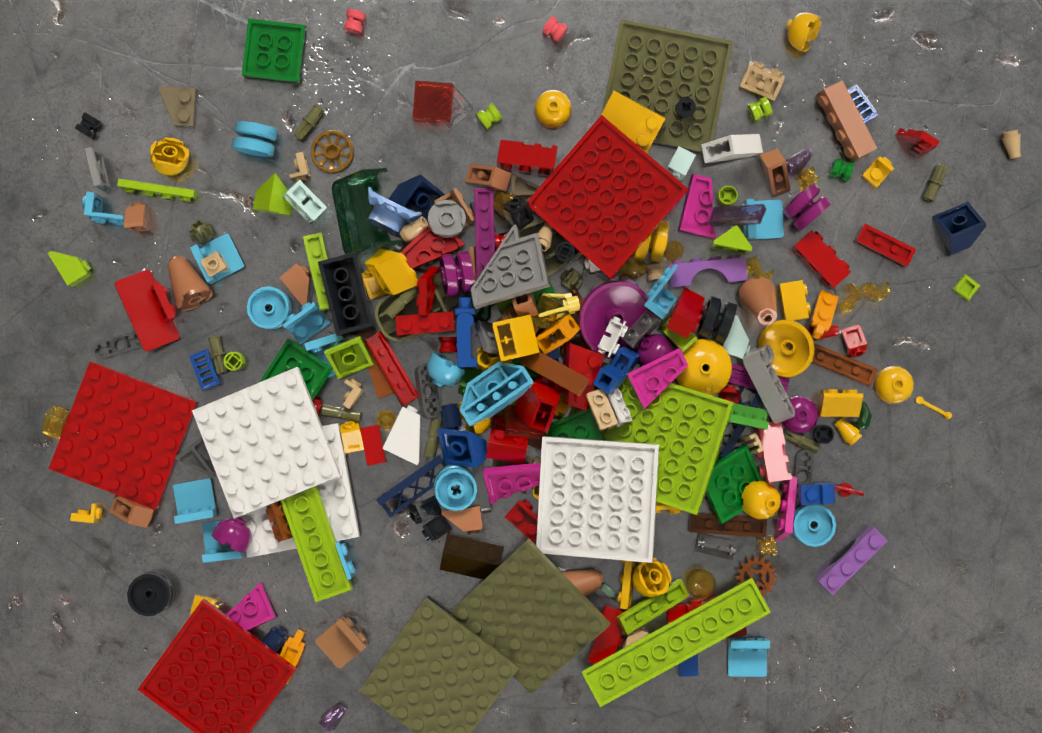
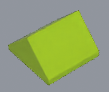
(732, 241)
(349, 357)

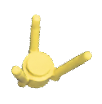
(570, 305)

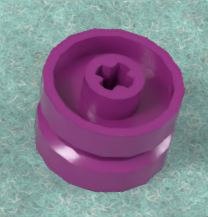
(806, 206)
(456, 273)

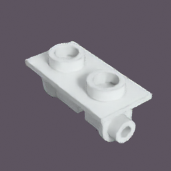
(610, 343)
(620, 410)

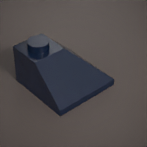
(416, 195)
(959, 227)

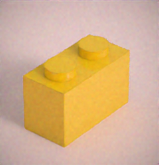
(793, 300)

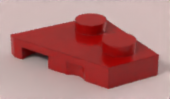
(426, 291)

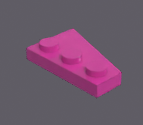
(698, 207)
(657, 375)
(506, 480)
(785, 518)
(253, 609)

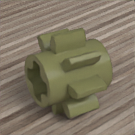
(201, 232)
(571, 279)

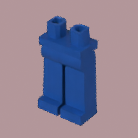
(464, 322)

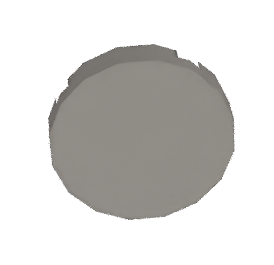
(446, 219)

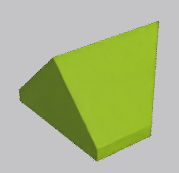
(269, 197)

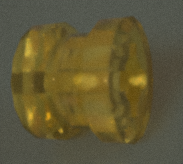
(808, 177)
(501, 199)
(672, 253)
(386, 419)
(767, 546)

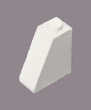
(732, 148)
(406, 435)

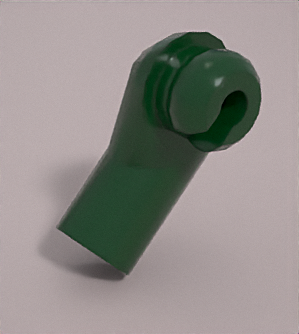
(484, 314)
(865, 418)

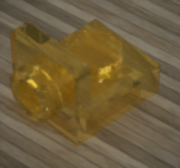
(870, 290)
(55, 421)

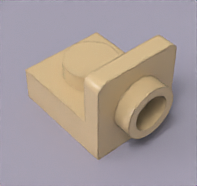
(302, 165)
(214, 264)
(352, 396)

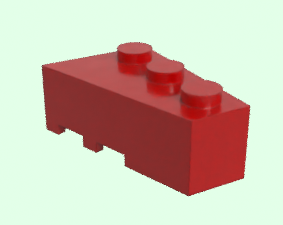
(526, 157)
(585, 363)

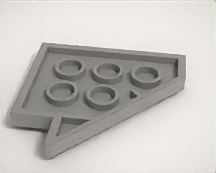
(512, 271)

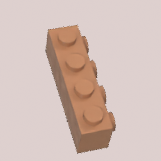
(846, 121)

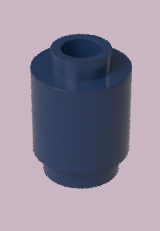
(450, 417)
(275, 638)

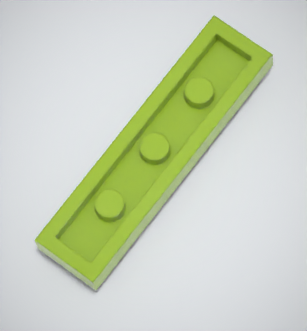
(149, 189)
(316, 252)
(652, 607)

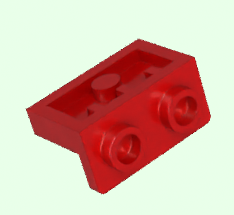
(524, 519)

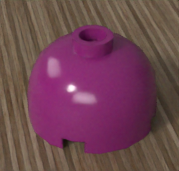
(654, 347)
(805, 415)
(233, 533)

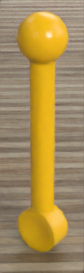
(919, 400)

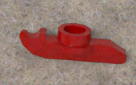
(846, 490)

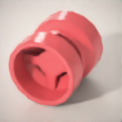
(354, 21)
(556, 30)

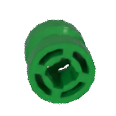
(841, 169)

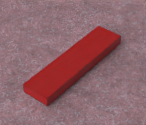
(391, 368)

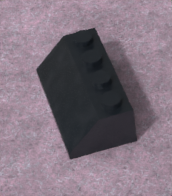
(347, 295)

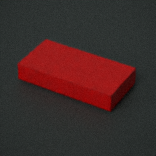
(373, 445)

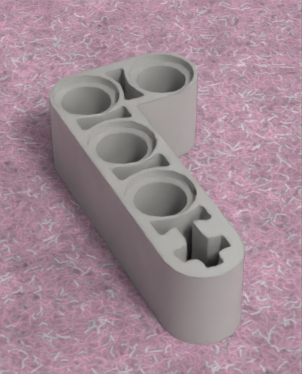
(768, 384)

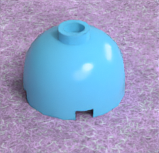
(443, 370)

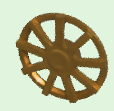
(332, 151)

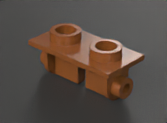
(281, 529)

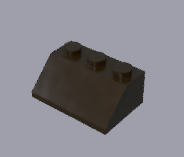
(470, 556)

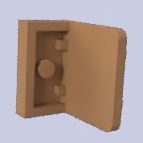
(341, 642)

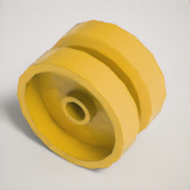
(656, 242)

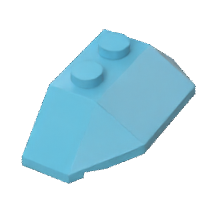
(494, 391)

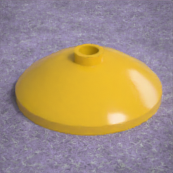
(788, 361)
(719, 367)

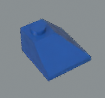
(462, 448)

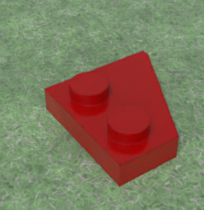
(919, 139)

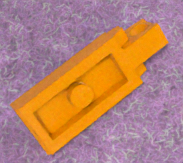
(823, 313)
(293, 649)

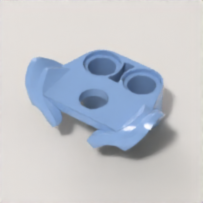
(388, 214)

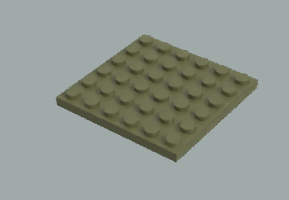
(662, 67)
(531, 615)
(438, 674)

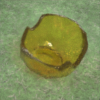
(633, 270)
(700, 583)

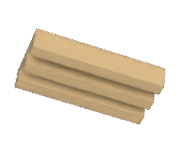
(743, 439)

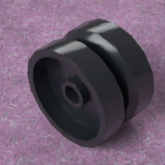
(717, 320)
(140, 596)

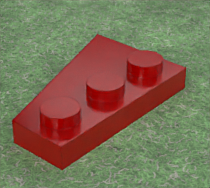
(429, 247)

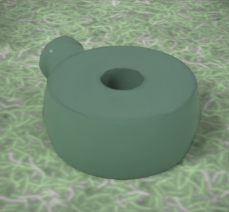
(609, 592)

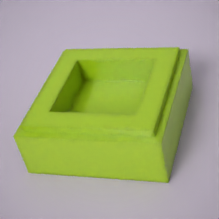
(966, 287)

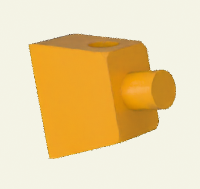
(563, 329)

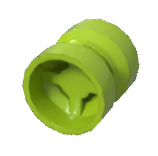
(759, 109)
(491, 115)
(730, 195)
(235, 364)

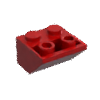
(538, 406)
(504, 446)

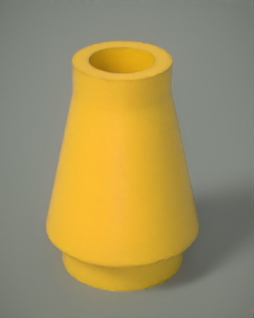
(848, 431)

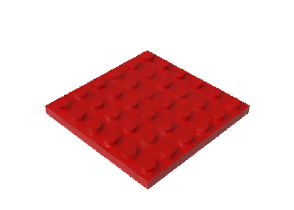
(607, 196)
(123, 435)
(216, 675)

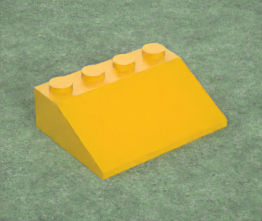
(633, 119)

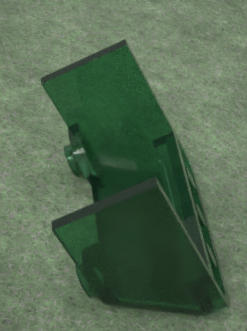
(353, 210)

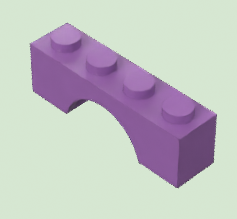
(731, 270)
(843, 569)

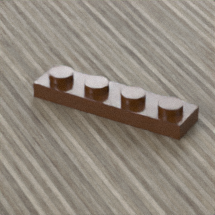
(735, 526)

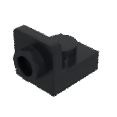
(519, 211)
(424, 510)
(436, 528)

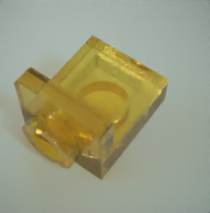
(754, 268)
(848, 303)
(546, 304)

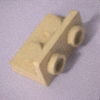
(762, 80)
(601, 410)

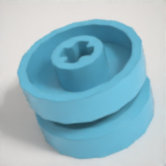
(254, 139)
(258, 309)
(457, 498)
(823, 521)

